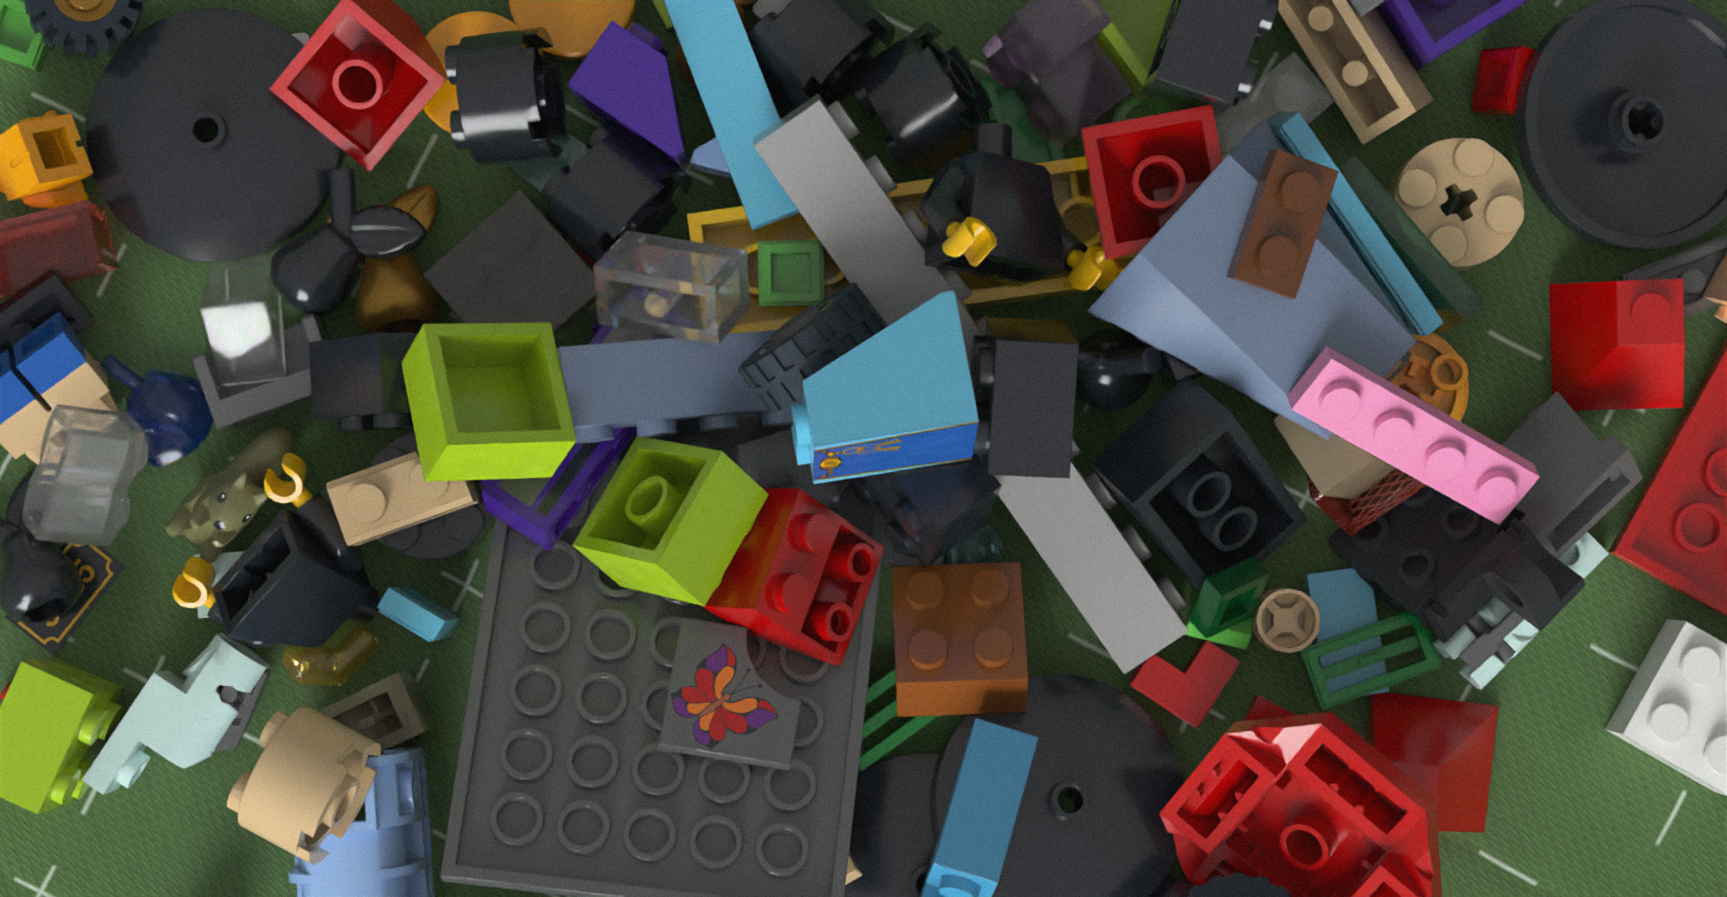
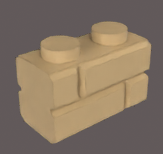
(394, 499)

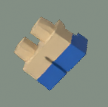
(46, 371)

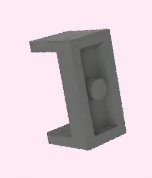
(248, 403)

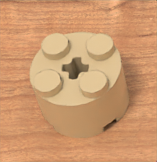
(1482, 182)
(304, 782)

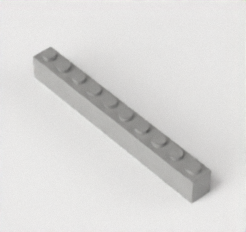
(885, 256)

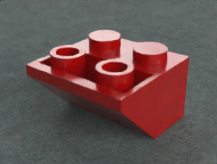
(799, 577)

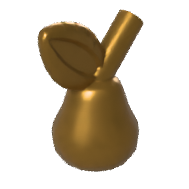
(394, 291)

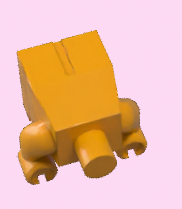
(43, 162)

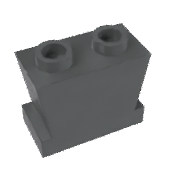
(1576, 474)

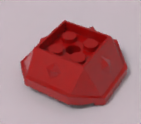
(1307, 811)

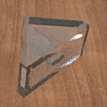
(244, 321)

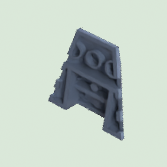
(1237, 333)

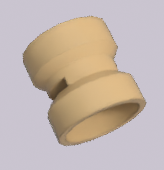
(1292, 626)

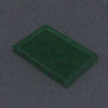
(1432, 272)

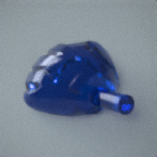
(167, 408)

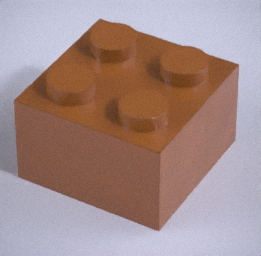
(959, 639)

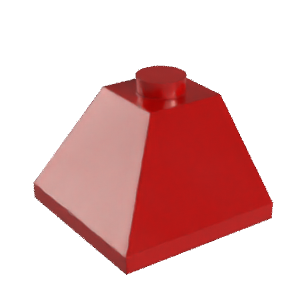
(362, 77)
(1146, 172)
(1618, 344)
(1441, 748)

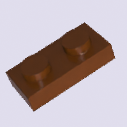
(1282, 223)

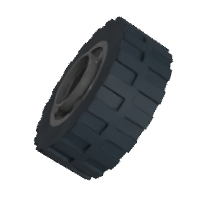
(809, 344)

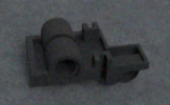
(1450, 560)

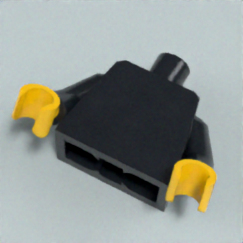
(1001, 219)
(292, 580)

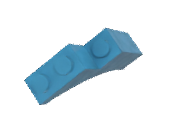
(980, 812)

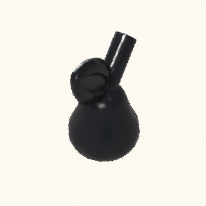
(319, 267)
(1114, 369)
(34, 574)

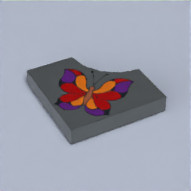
(721, 704)

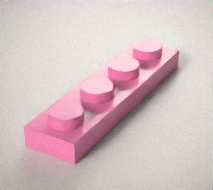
(1412, 435)

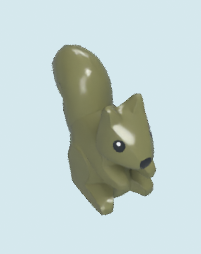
(229, 499)

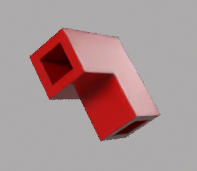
(1190, 691)

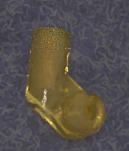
(329, 665)

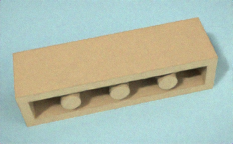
(1357, 63)

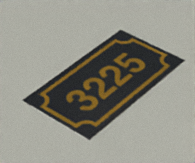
(97, 573)

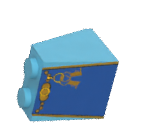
(891, 400)

